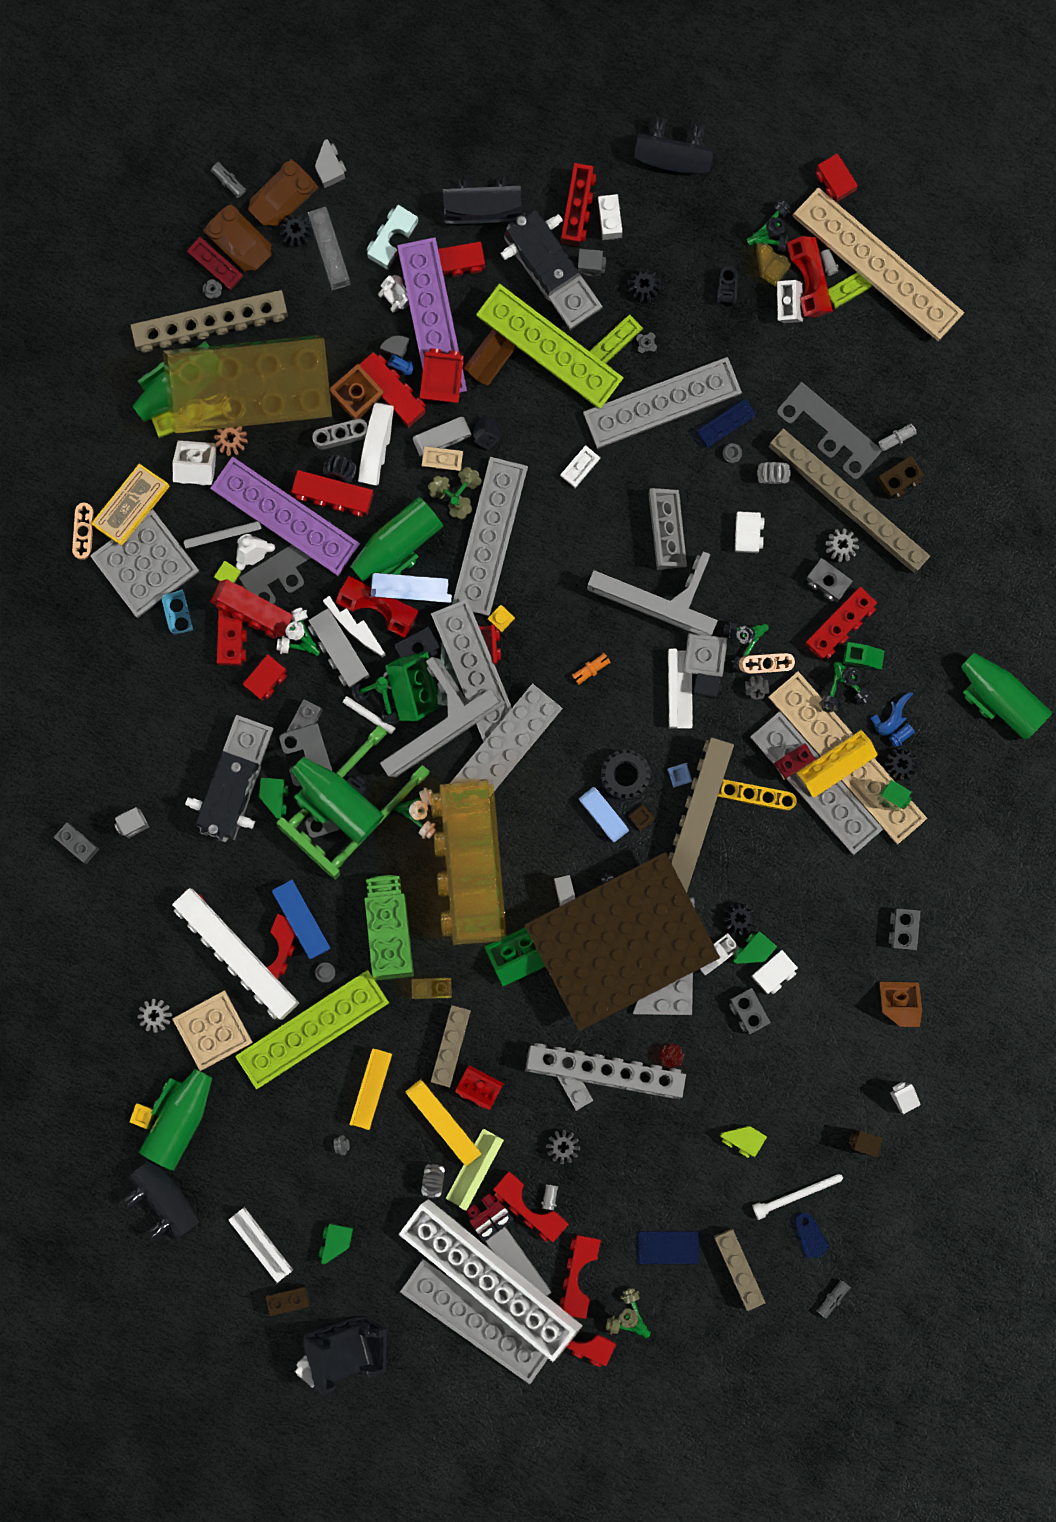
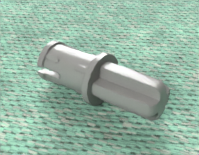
(898, 437)

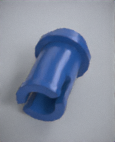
(404, 366)
(901, 735)

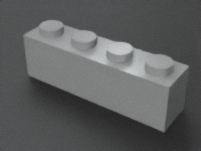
(338, 648)
(510, 1252)

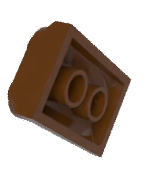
(282, 194)
(238, 239)

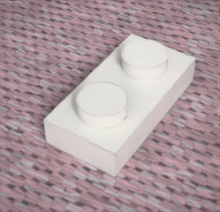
(580, 466)

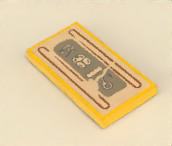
(130, 505)

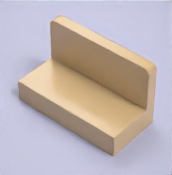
(442, 458)

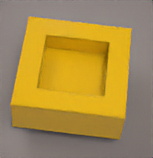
(501, 618)
(142, 1116)

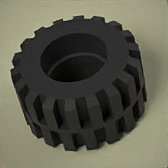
(635, 760)

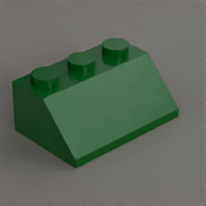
(412, 687)
(514, 956)

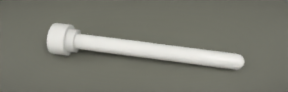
(763, 1209)

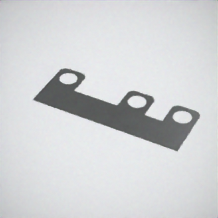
(838, 428)
(276, 567)
(311, 742)

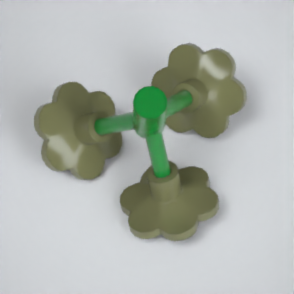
(458, 506)

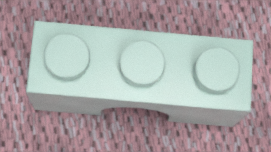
(399, 222)

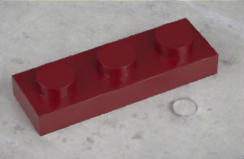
(215, 263)

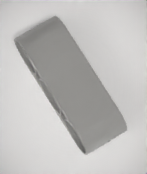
(330, 432)
(442, 435)

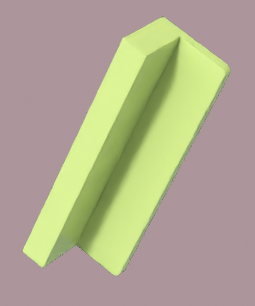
(472, 1175)

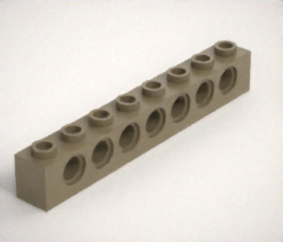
(199, 316)

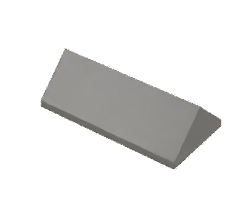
(667, 528)

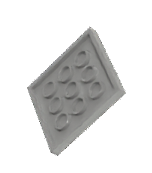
(145, 565)

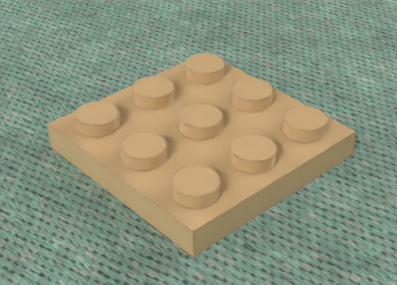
(212, 1030)

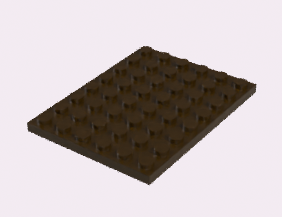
(622, 941)

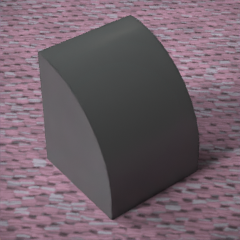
(395, 345)

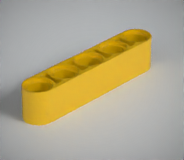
(758, 795)
(443, 1122)

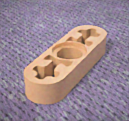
(88, 517)
(774, 667)

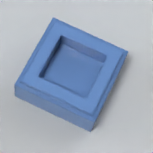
(679, 775)

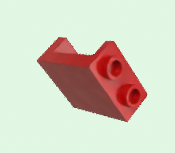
(441, 376)

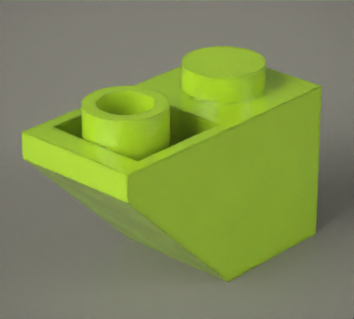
(745, 1138)

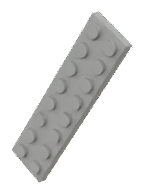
(662, 402)
(490, 535)
(470, 659)
(511, 738)
(835, 805)
(473, 1320)

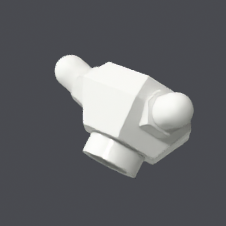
(251, 550)

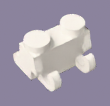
(394, 292)

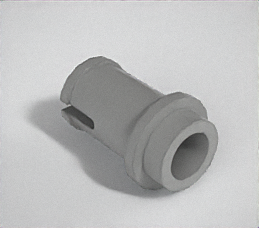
(828, 262)
(550, 1197)

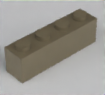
(450, 1046)
(739, 1269)

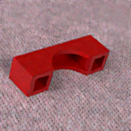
(806, 256)
(358, 595)
(285, 937)
(549, 1224)
(585, 1250)
(597, 1349)

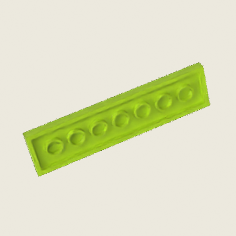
(549, 346)
(312, 1029)

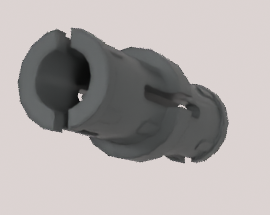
(228, 180)
(833, 1299)

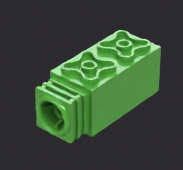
(388, 928)

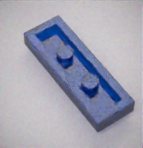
(726, 423)

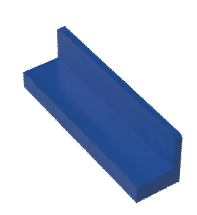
(301, 919)

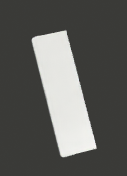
(679, 691)

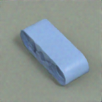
(603, 814)

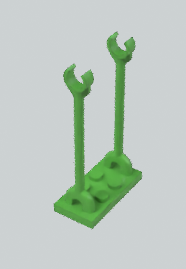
(316, 852)

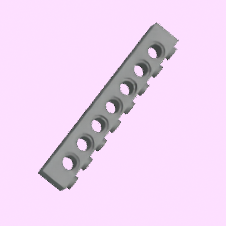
(536, 1065)

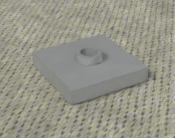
(705, 654)

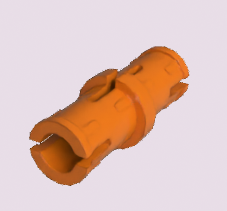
(591, 668)

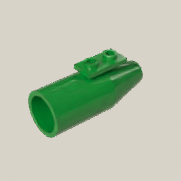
(155, 397)
(394, 544)
(1002, 694)
(333, 798)
(178, 1115)

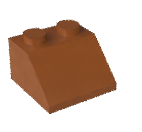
(356, 392)

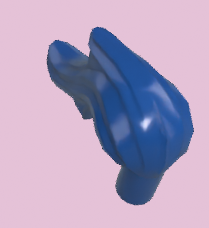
(895, 719)

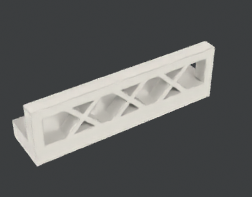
(260, 1244)

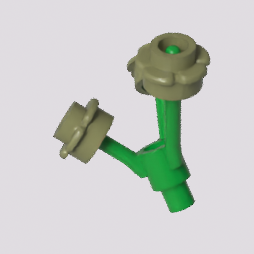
(629, 1318)

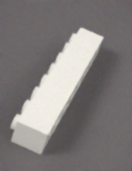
(235, 954)

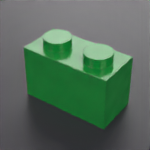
(895, 796)

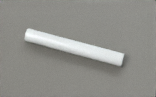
(367, 714)

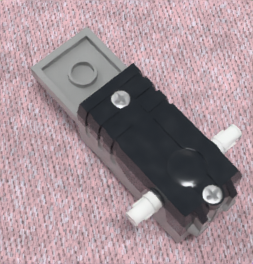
(550, 267)
(233, 781)

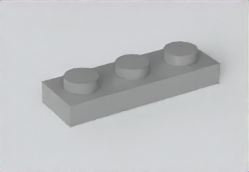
(575, 1089)

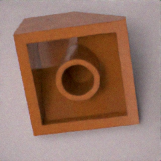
(902, 1002)

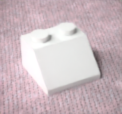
(194, 462)

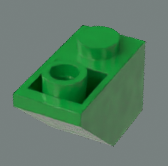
(863, 656)
(272, 794)
(756, 950)
(337, 1241)

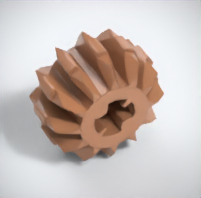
(238, 440)

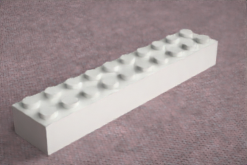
(490, 1280)

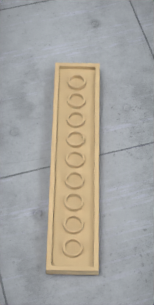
(878, 264)
(826, 731)

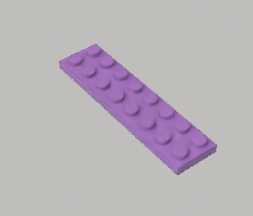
(428, 298)
(285, 516)

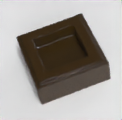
(641, 817)

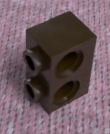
(898, 473)
(865, 1143)
(288, 1300)

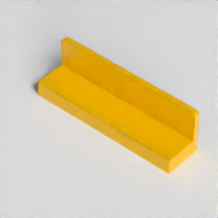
(837, 763)
(371, 1089)

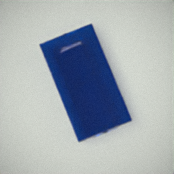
(668, 1248)

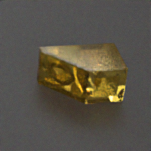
(771, 266)
(431, 988)

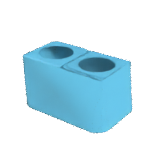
(166, 600)

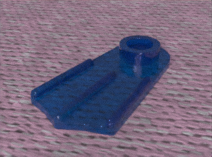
(811, 1236)

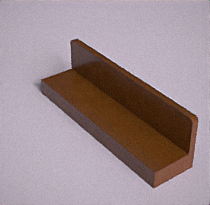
(489, 358)

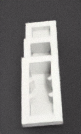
(375, 443)
(358, 631)

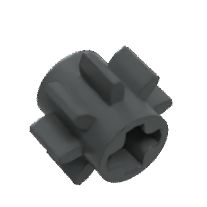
(757, 687)

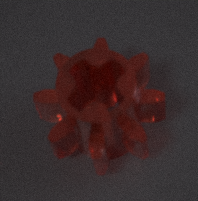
(671, 1055)

